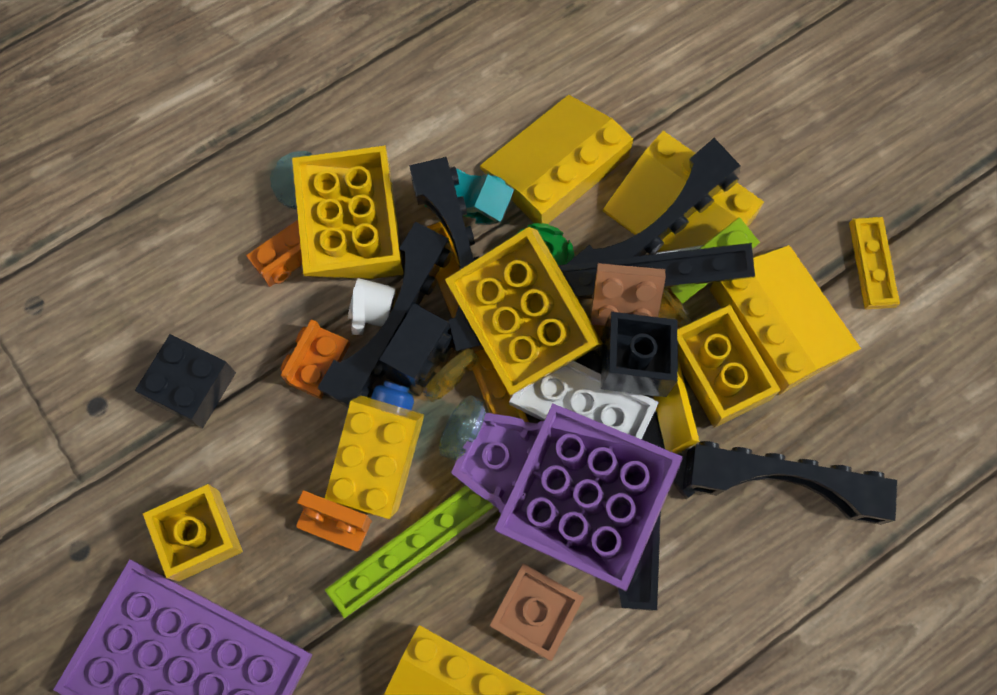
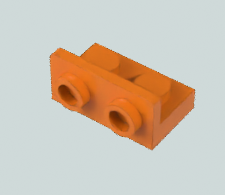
(278, 255)
(312, 358)
(332, 521)

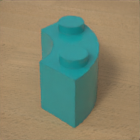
(484, 197)

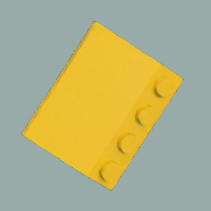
(559, 158)
(657, 183)
(347, 214)
(523, 310)
(787, 318)
(442, 668)

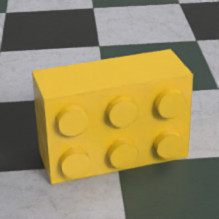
(723, 366)
(374, 456)

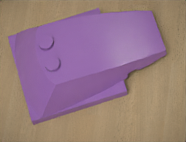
(571, 488)

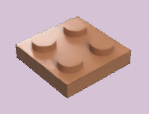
(626, 291)
(536, 612)

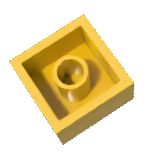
(192, 533)

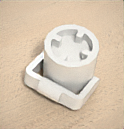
(370, 304)

